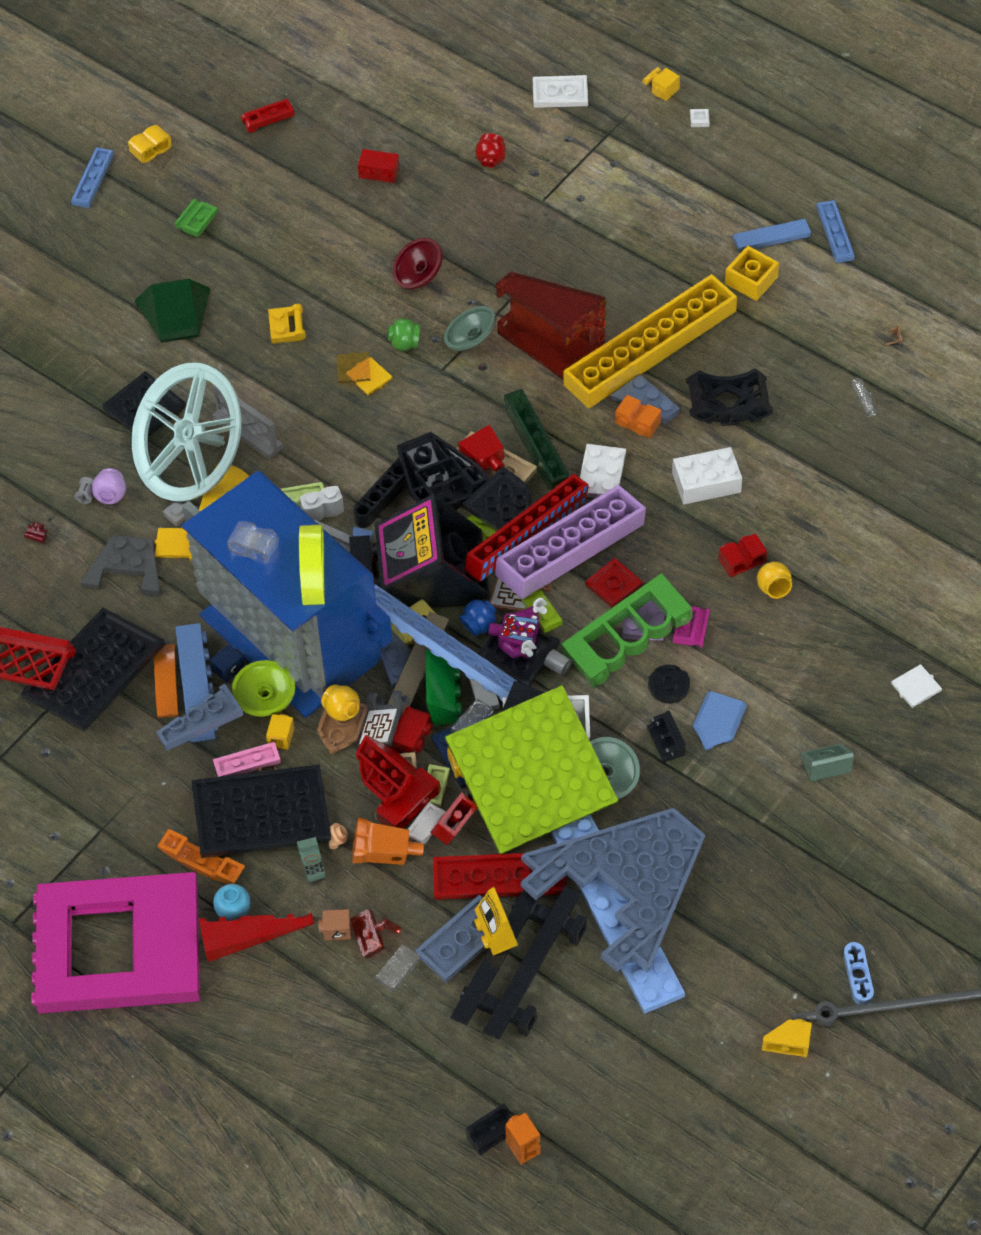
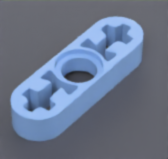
(862, 965)

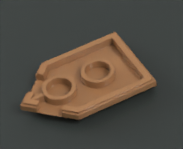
(341, 734)

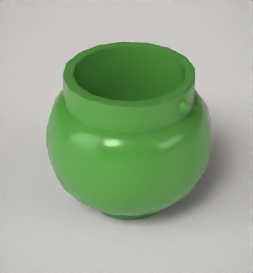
(404, 334)

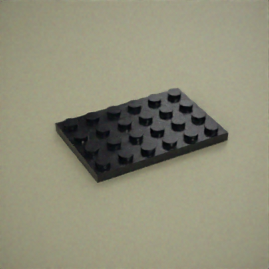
(105, 662)
(260, 810)

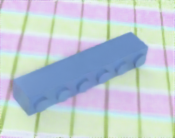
(194, 669)

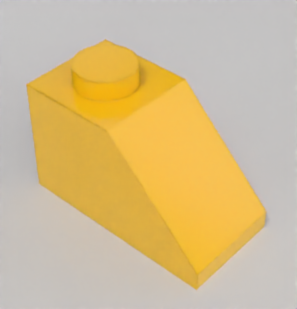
(789, 1038)

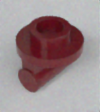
(36, 532)

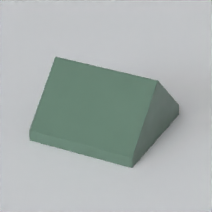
(827, 761)

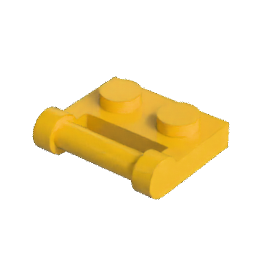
(279, 324)

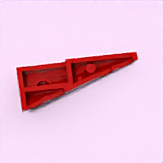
(231, 936)

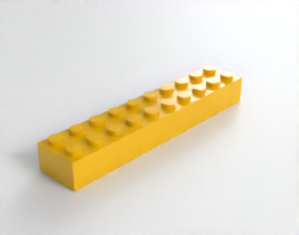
(650, 341)

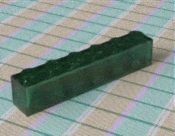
(535, 439)

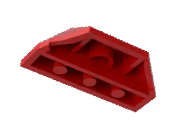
(383, 769)

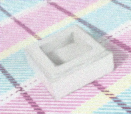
(699, 117)

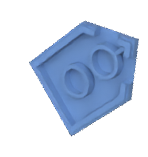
(718, 719)

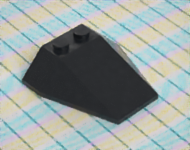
(439, 469)

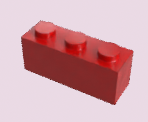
(411, 803)

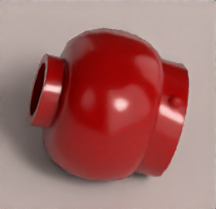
(490, 150)

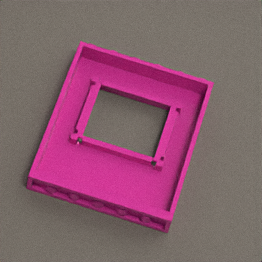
(163, 943)

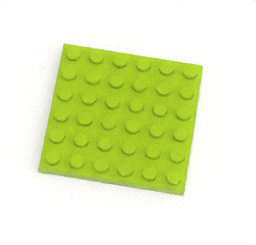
(531, 769)

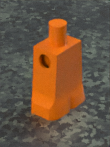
(382, 844)

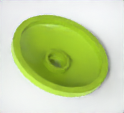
(261, 679)

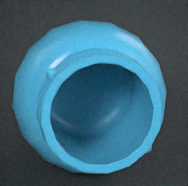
(232, 902)

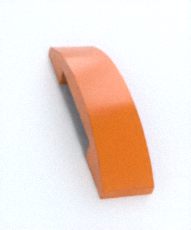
(166, 682)
(189, 855)

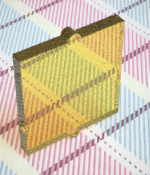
(353, 367)

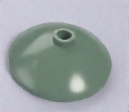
(470, 328)
(619, 762)

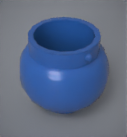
(478, 616)

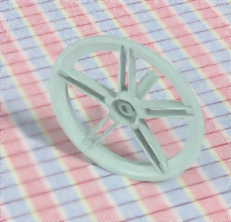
(187, 432)

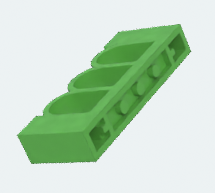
(597, 669)

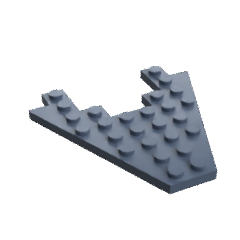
(641, 861)

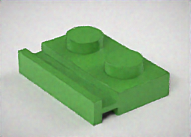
(196, 217)

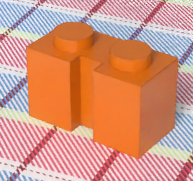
(638, 417)
(522, 1138)

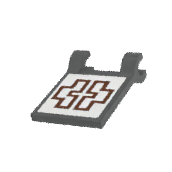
(383, 719)

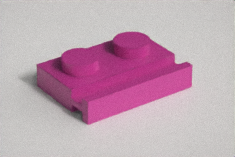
(695, 630)

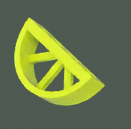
(312, 564)

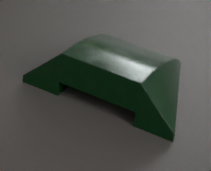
(174, 308)

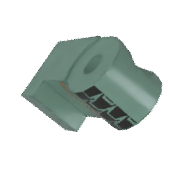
(311, 859)

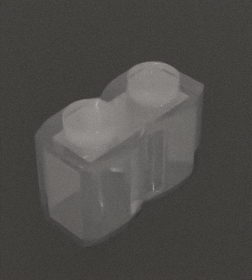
(253, 542)

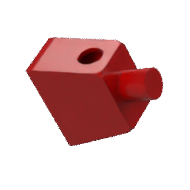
(484, 449)

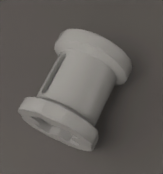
(84, 490)

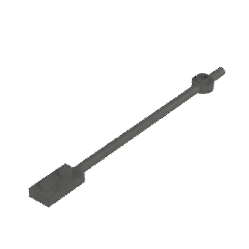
(830, 1009)

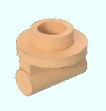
(338, 835)

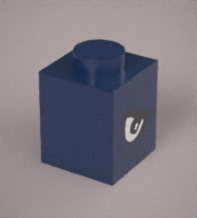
(227, 663)

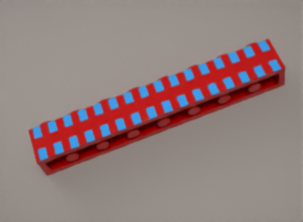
(536, 518)

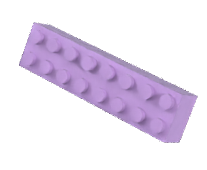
(570, 541)

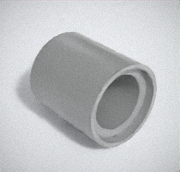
(557, 662)

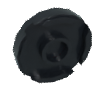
(669, 684)

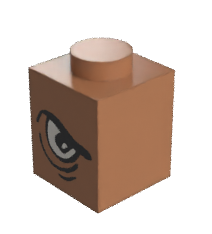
(335, 925)

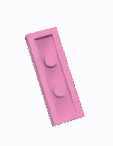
(247, 760)

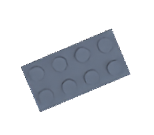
(453, 944)

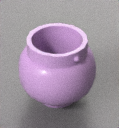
(109, 486)

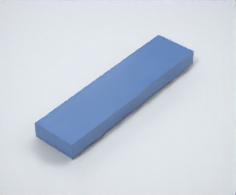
(92, 177)
(835, 231)
(772, 235)

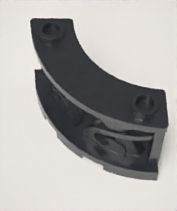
(739, 385)

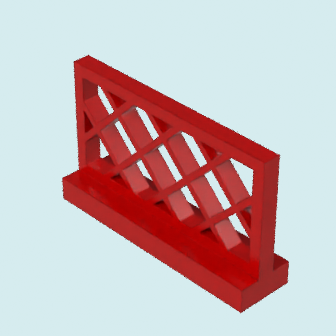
(35, 643)

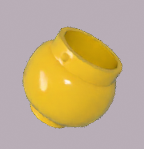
(774, 579)
(340, 702)

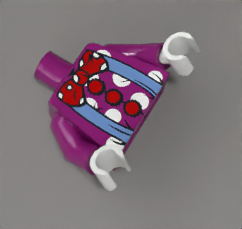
(519, 630)

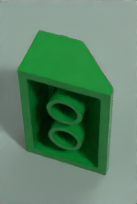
(442, 690)

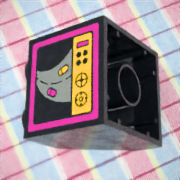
(425, 555)

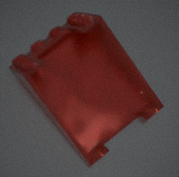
(551, 321)

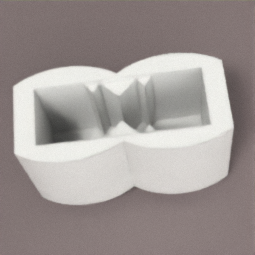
(323, 503)

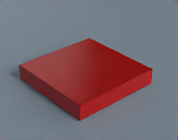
(614, 583)

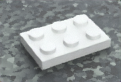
(602, 468)

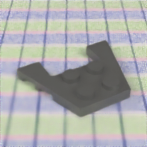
(125, 556)

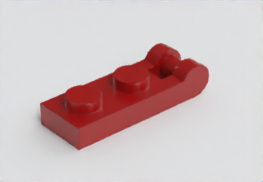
(267, 115)

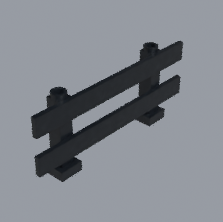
(506, 1009)

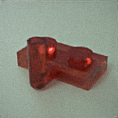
(368, 932)

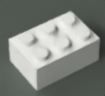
(707, 475)

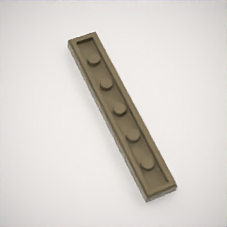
(415, 666)

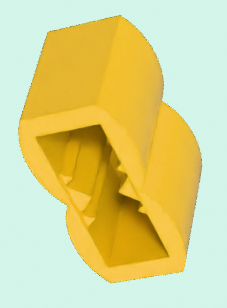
(149, 143)

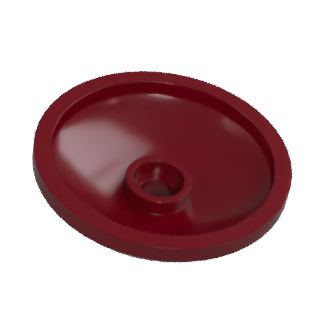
(417, 263)

